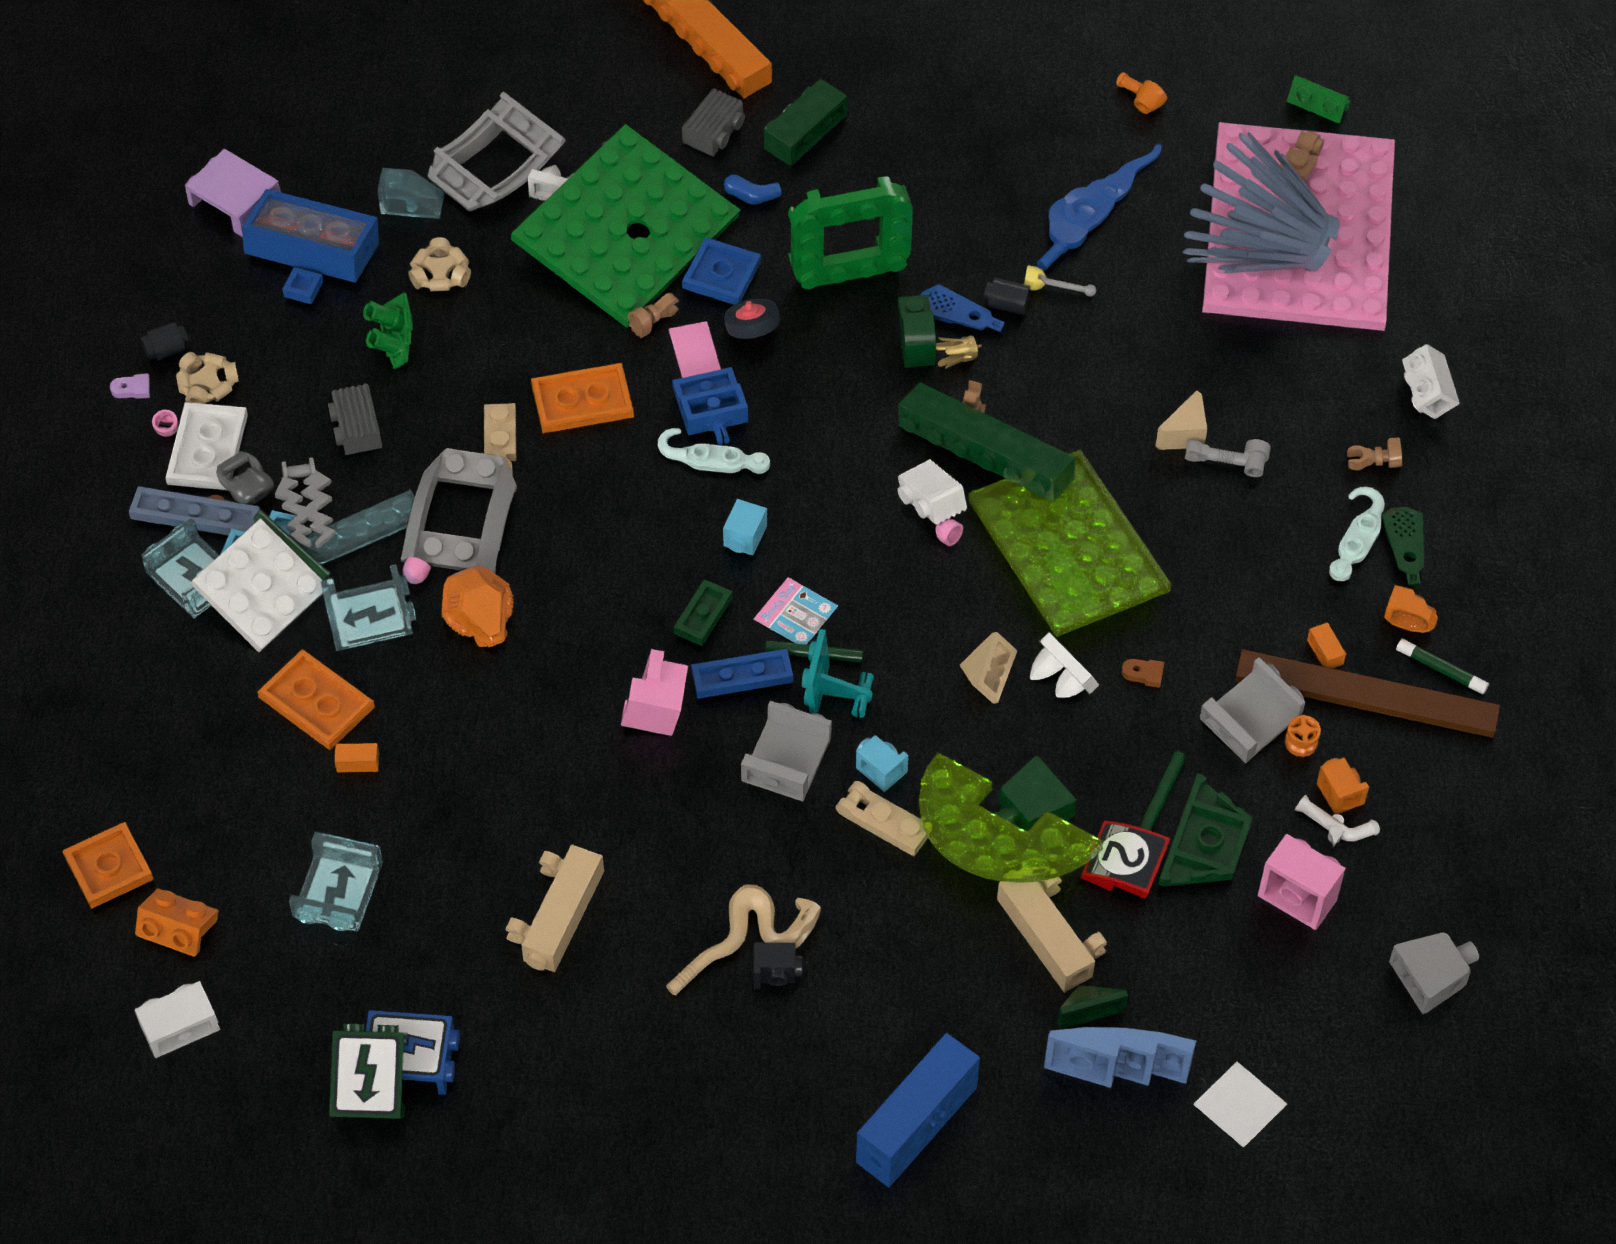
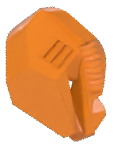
(478, 605)

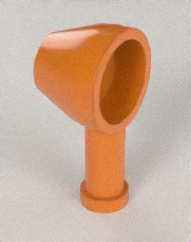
(1149, 94)

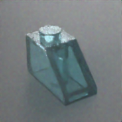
(408, 194)

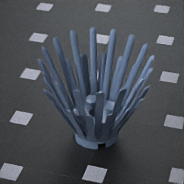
(1286, 238)

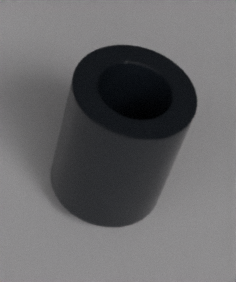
(1007, 296)

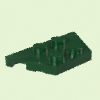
(1206, 838)

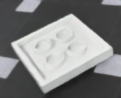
(259, 585)

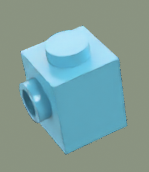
(745, 527)

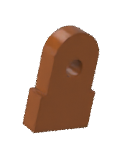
(1149, 671)

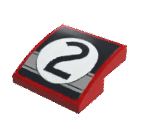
(1127, 858)

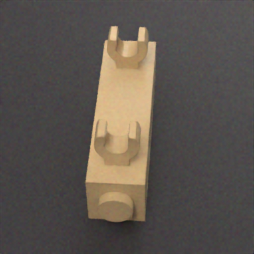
(562, 908)
(1049, 933)

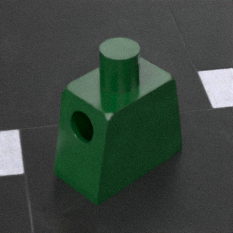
(1032, 794)

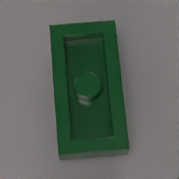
(703, 612)

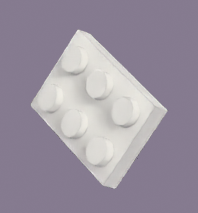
(203, 441)

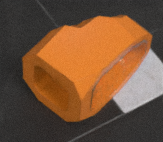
(1410, 611)

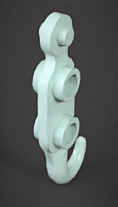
(713, 457)
(1359, 535)

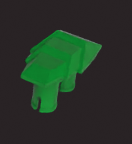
(395, 331)

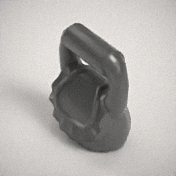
(250, 485)

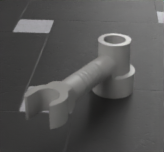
(1253, 458)

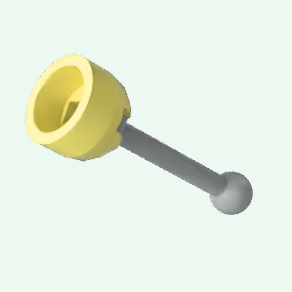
(1037, 279)

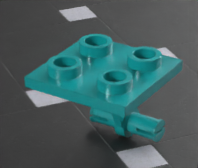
(820, 683)

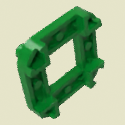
(891, 248)

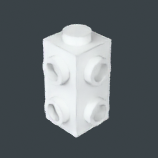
(1430, 381)

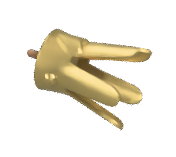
(959, 349)

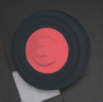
(752, 318)

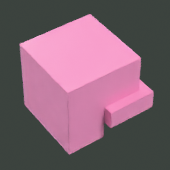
(657, 697)

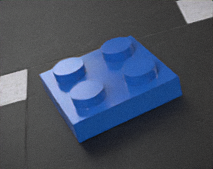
(721, 271)

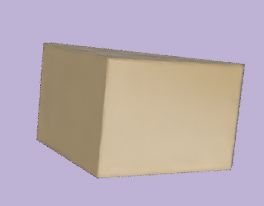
(1184, 425)

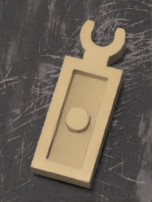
(500, 431)

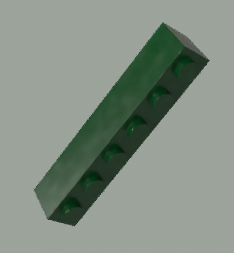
(986, 442)

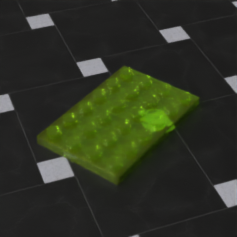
(1071, 553)

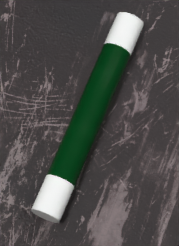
(1442, 666)

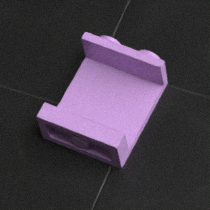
(230, 186)

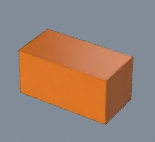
(1326, 646)
(357, 757)

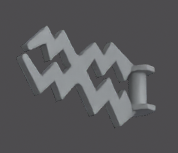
(309, 513)

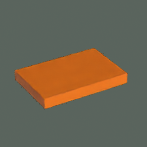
(582, 398)
(316, 699)

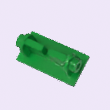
(1318, 99)

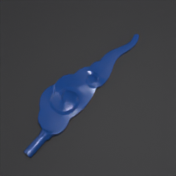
(1088, 207)

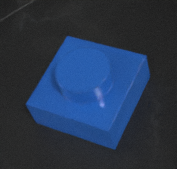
(302, 285)

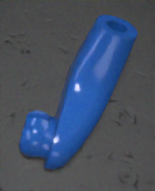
(751, 192)

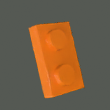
(174, 921)

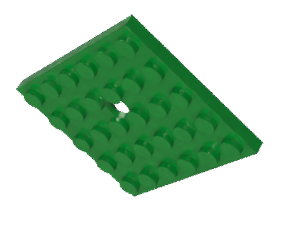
(586, 220)

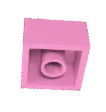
(1301, 881)

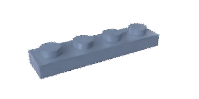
(178, 508)

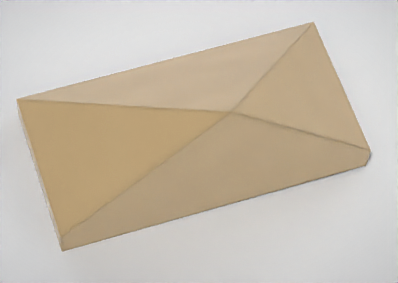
(990, 666)

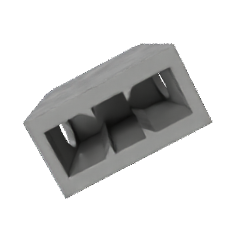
(1433, 968)

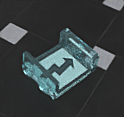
(177, 562)
(369, 611)
(338, 882)

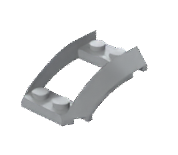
(516, 122)
(452, 550)

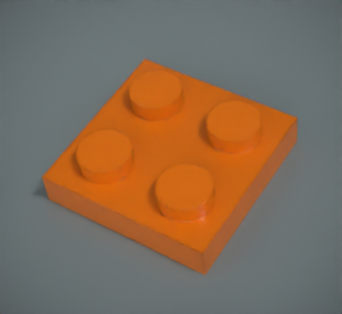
(108, 865)

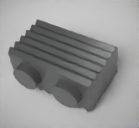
(713, 122)
(356, 419)

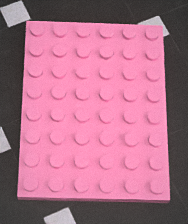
(1350, 183)

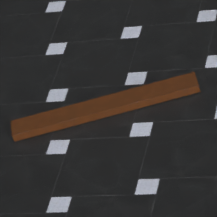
(1380, 695)

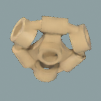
(441, 263)
(197, 383)

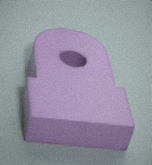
(135, 386)

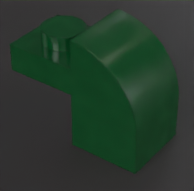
(917, 331)

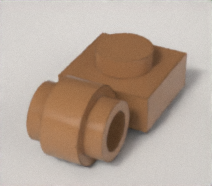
(1303, 159)

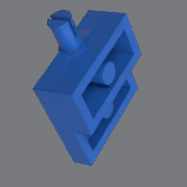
(711, 403)

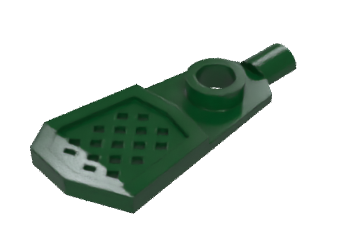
(1406, 542)

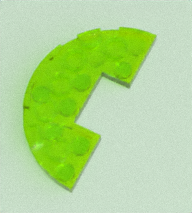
(989, 844)

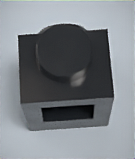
(776, 964)

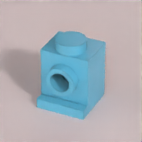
(881, 762)

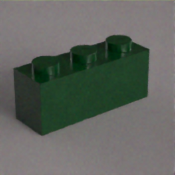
(805, 122)

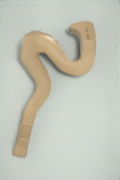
(742, 901)

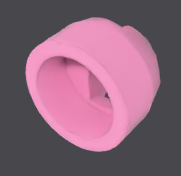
(165, 418)
(949, 531)
(415, 570)

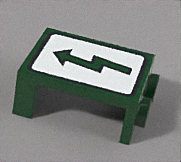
(367, 1072)

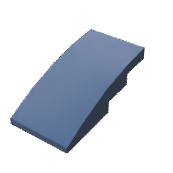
(1128, 1053)

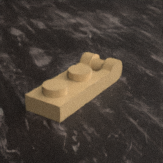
(883, 818)

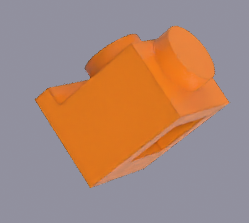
(1341, 785)

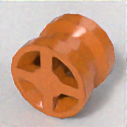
(1308, 729)

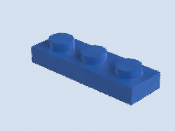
(742, 673)

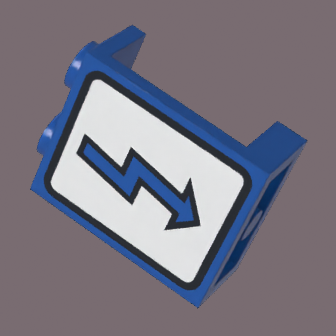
(427, 1047)

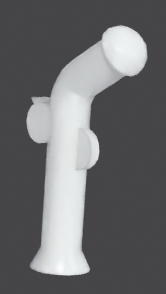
(1335, 824)

